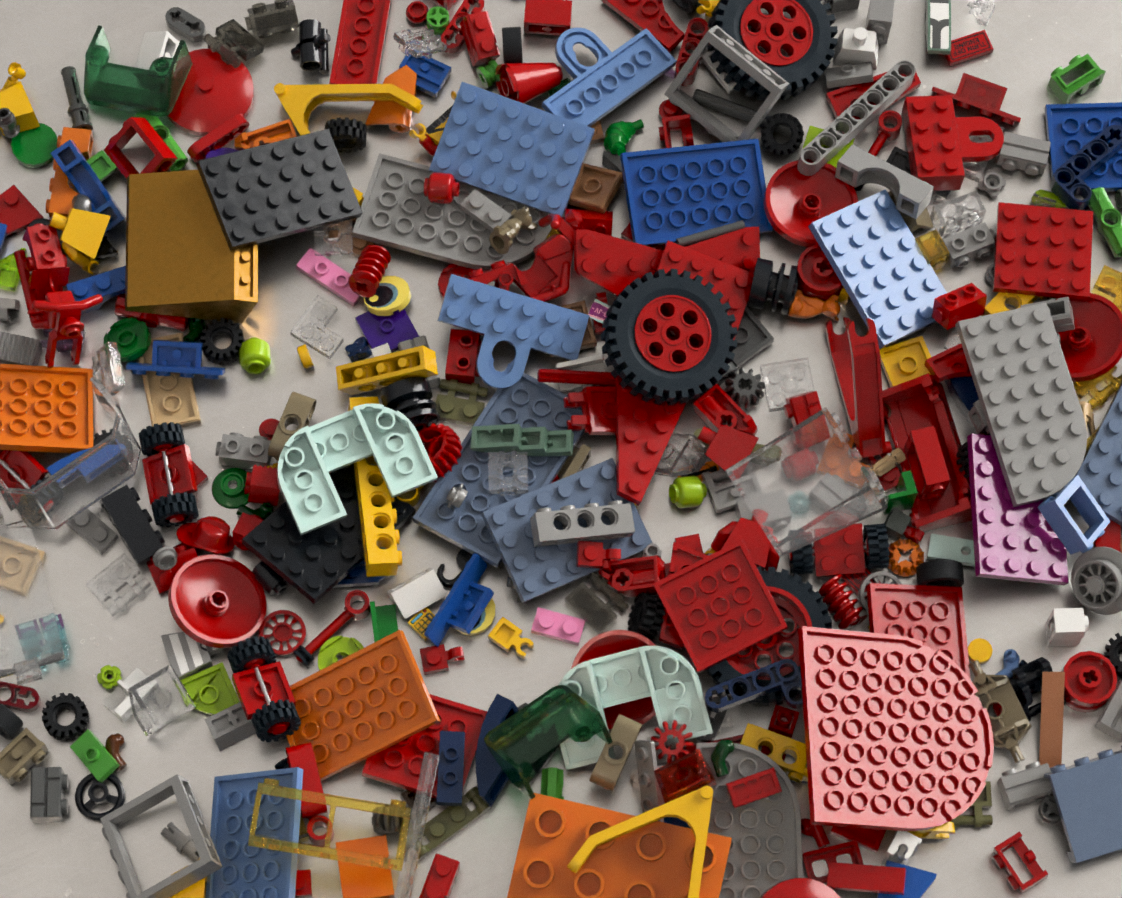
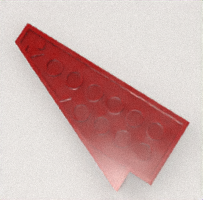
(641, 437)

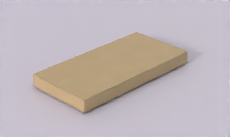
(171, 396)

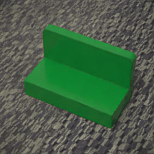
(905, 494)
(383, 620)

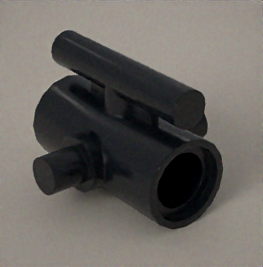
(312, 46)

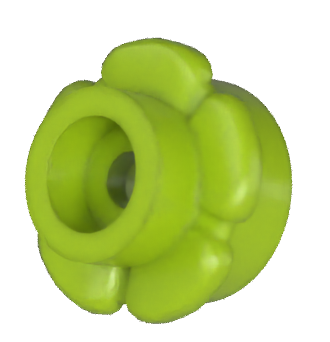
(108, 670)

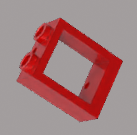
(163, 156)
(927, 463)

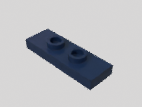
(450, 768)

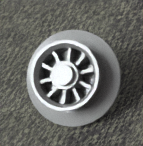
(1098, 580)

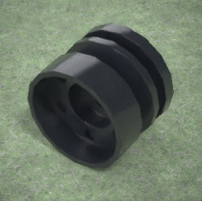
(772, 286)
(413, 399)

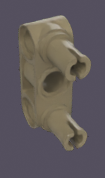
(297, 411)
(607, 769)

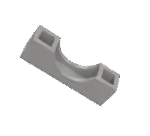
(860, 168)

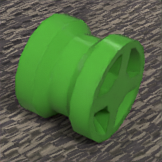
(437, 14)
(487, 73)

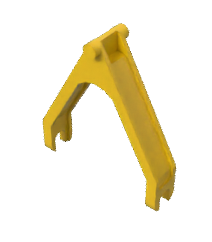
(303, 99)
(691, 808)

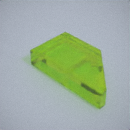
(9, 272)

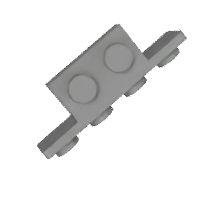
(646, 764)

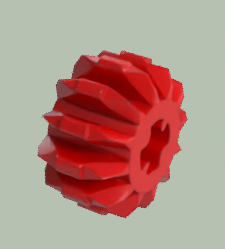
(664, 737)

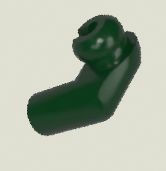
(195, 328)
(263, 512)
(719, 755)

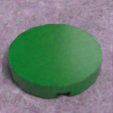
(35, 146)
(131, 338)

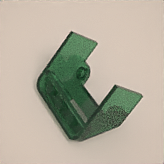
(132, 88)
(539, 730)

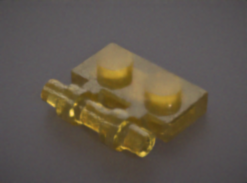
(1098, 397)

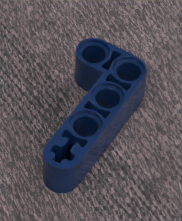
(1090, 162)
(755, 691)

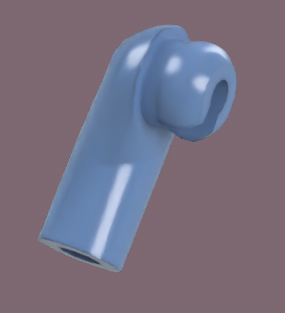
(1011, 662)

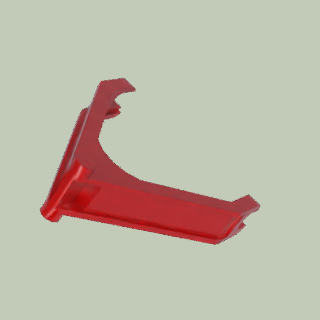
(860, 384)

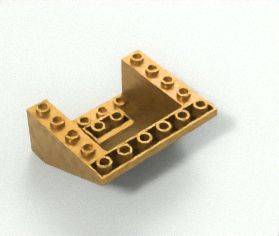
(179, 252)

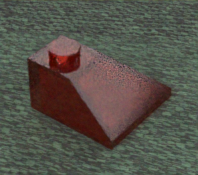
(684, 776)

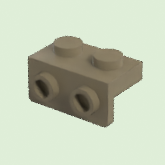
(21, 756)

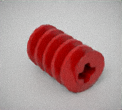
(369, 270)
(840, 603)

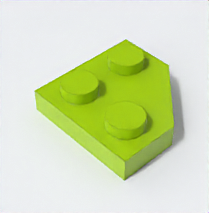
(211, 690)

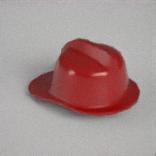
(207, 534)

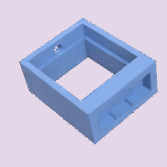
(1065, 526)

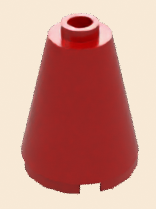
(527, 80)

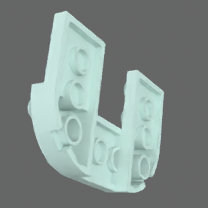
(340, 442)
(634, 676)

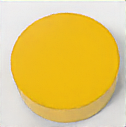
(305, 356)
(979, 650)

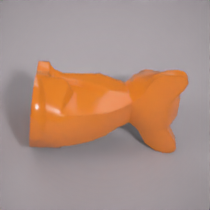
(809, 307)

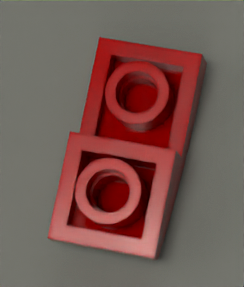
(783, 723)

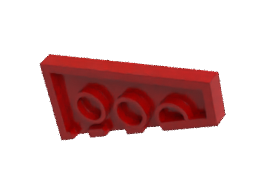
(844, 97)
(16, 210)
(681, 558)

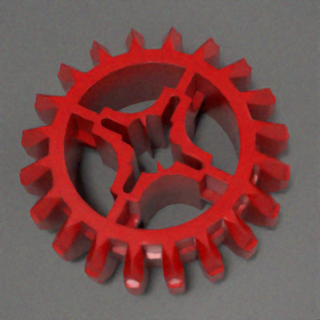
(442, 447)

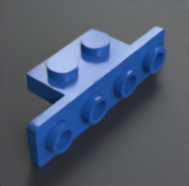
(177, 358)
(463, 603)

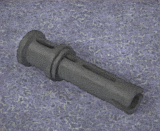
(77, 110)

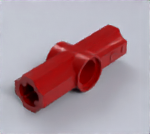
(151, 320)

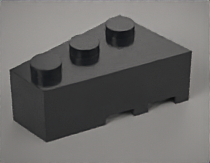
(132, 523)

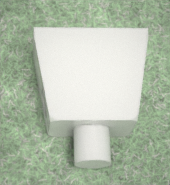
(856, 47)

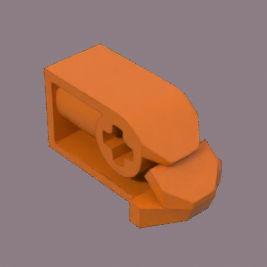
(265, 135)

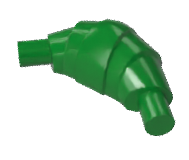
(619, 135)

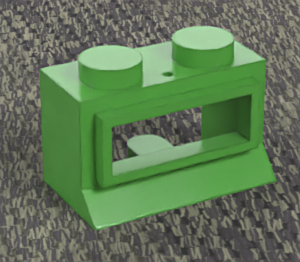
(1079, 85)

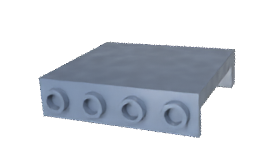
(1090, 804)

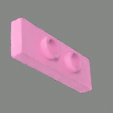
(327, 275)

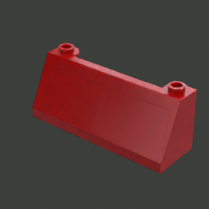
(922, 405)

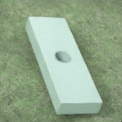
(950, 548)

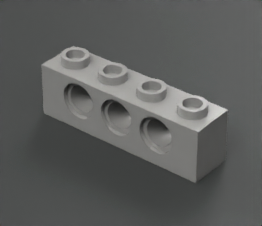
(546, 534)

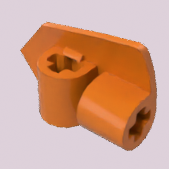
(390, 112)

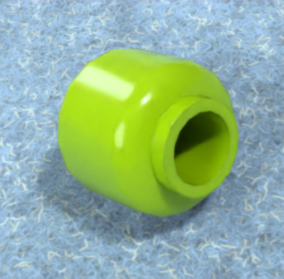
(255, 355)
(687, 492)

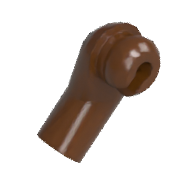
(113, 744)

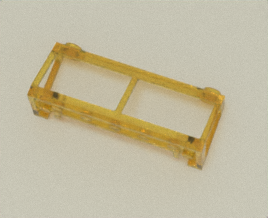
(395, 808)

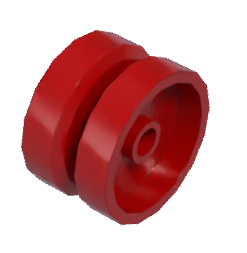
(816, 274)
(1098, 673)

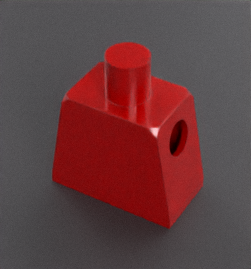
(727, 445)

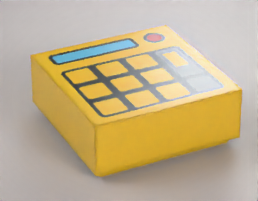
(421, 621)

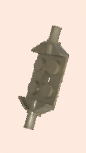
(1012, 723)

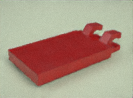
(598, 410)

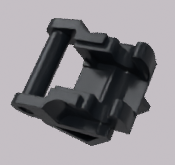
(1027, 681)

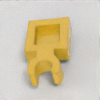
(508, 635)

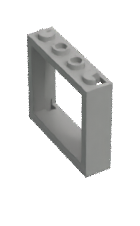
(744, 60)
(206, 865)

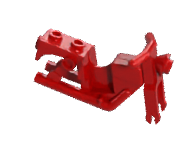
(551, 266)
(49, 304)

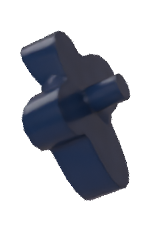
(358, 349)

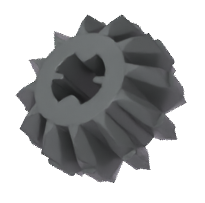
(745, 380)
(387, 823)

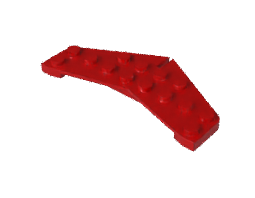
(618, 262)

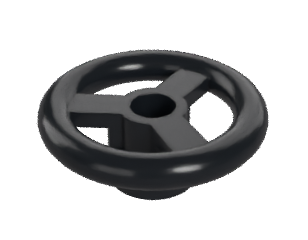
(93, 790)

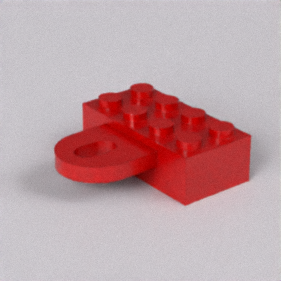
(941, 142)

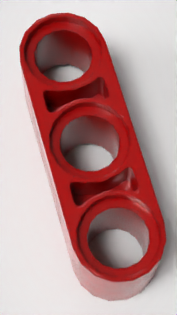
(690, 42)
(303, 757)

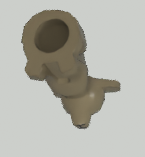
(503, 235)

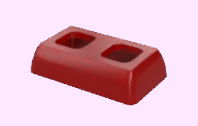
(830, 854)

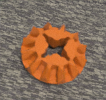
(905, 568)

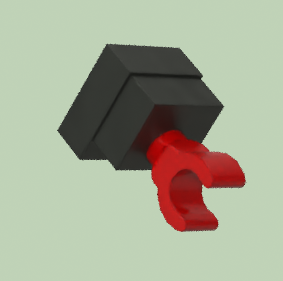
(897, 525)

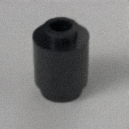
(269, 579)

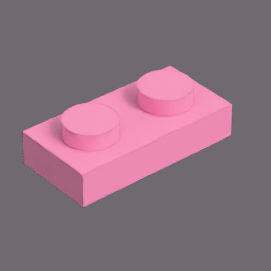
(558, 626)

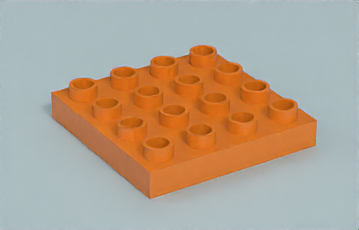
(636, 865)

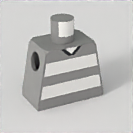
(187, 654)

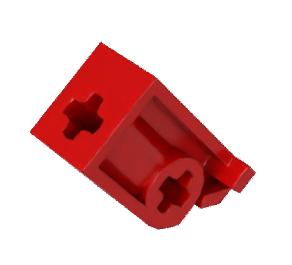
(718, 408)
(640, 571)

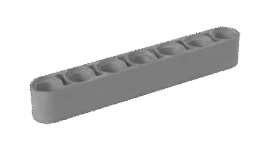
(852, 126)

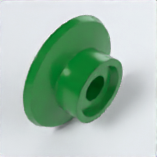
(229, 497)

